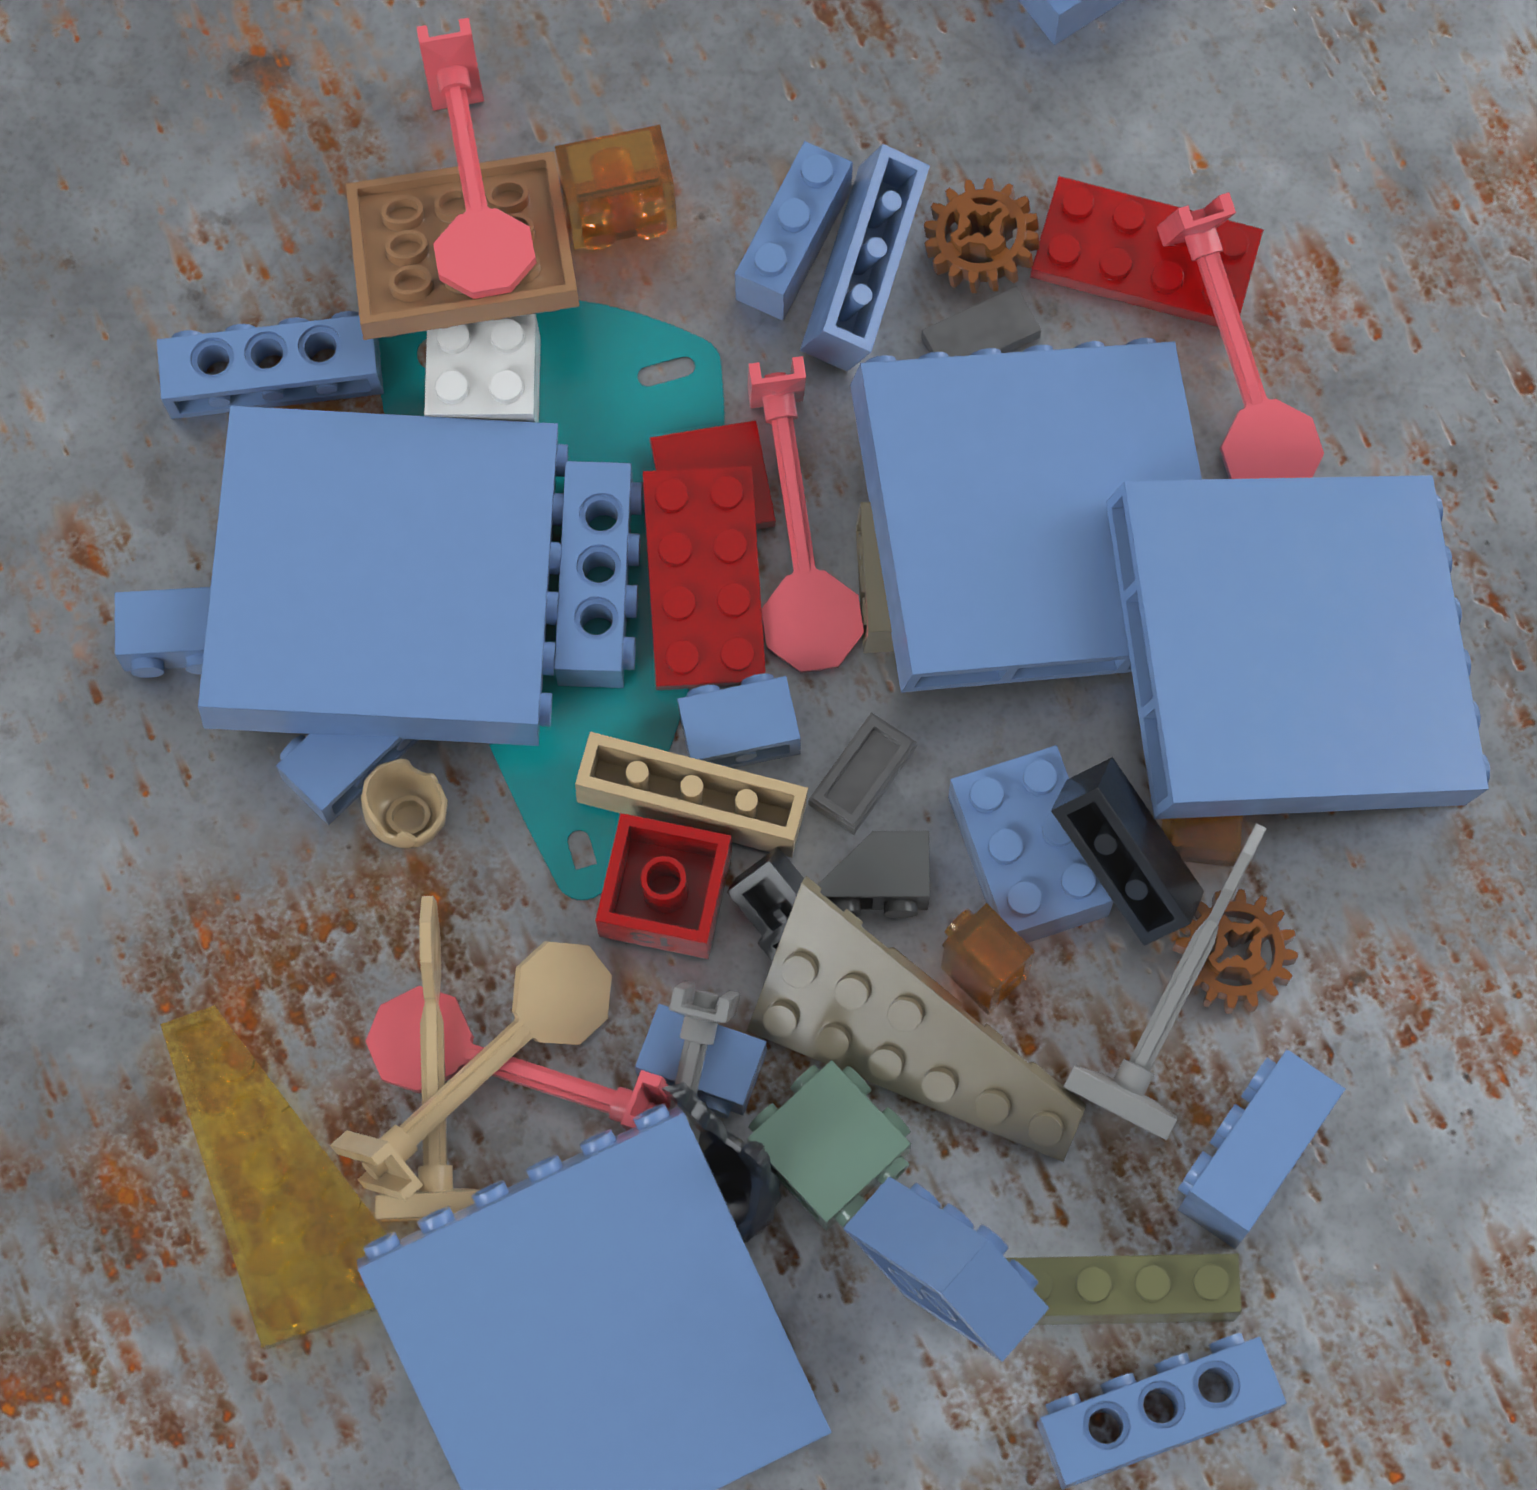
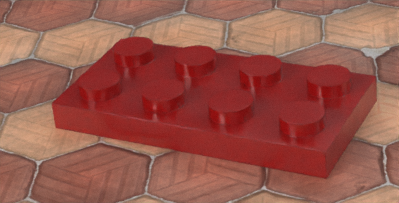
(1112, 249)
(703, 576)

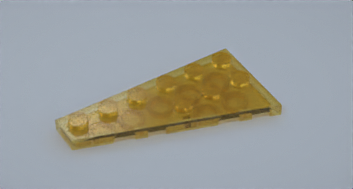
(277, 1191)

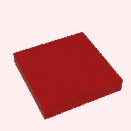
(719, 447)

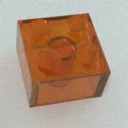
(617, 187)

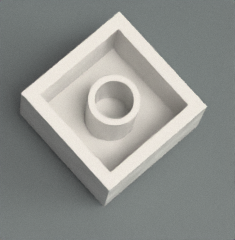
(484, 370)

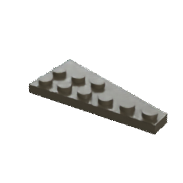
(872, 1009)

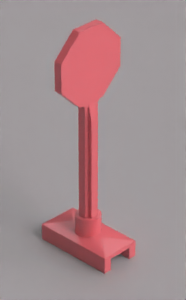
(483, 247)
(1267, 434)
(811, 615)
(397, 1056)

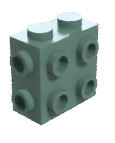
(832, 1143)

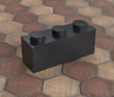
(1128, 851)

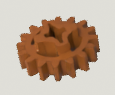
(979, 243)
(1250, 968)

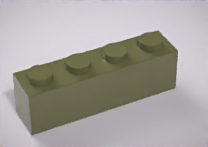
(1137, 1288)

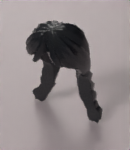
(738, 1168)

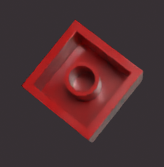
(664, 886)

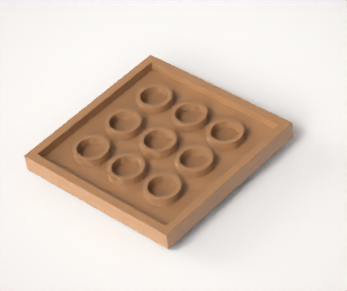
(403, 216)

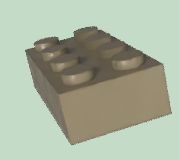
(873, 600)

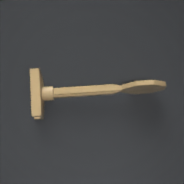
(556, 999)
(435, 1173)

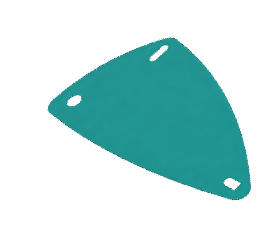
(603, 416)

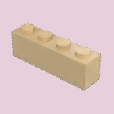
(690, 793)

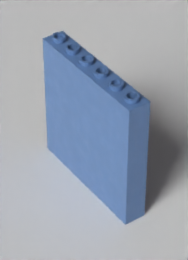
(996, 496)
(384, 576)
(1295, 645)
(595, 1325)

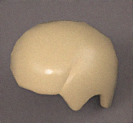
(403, 804)

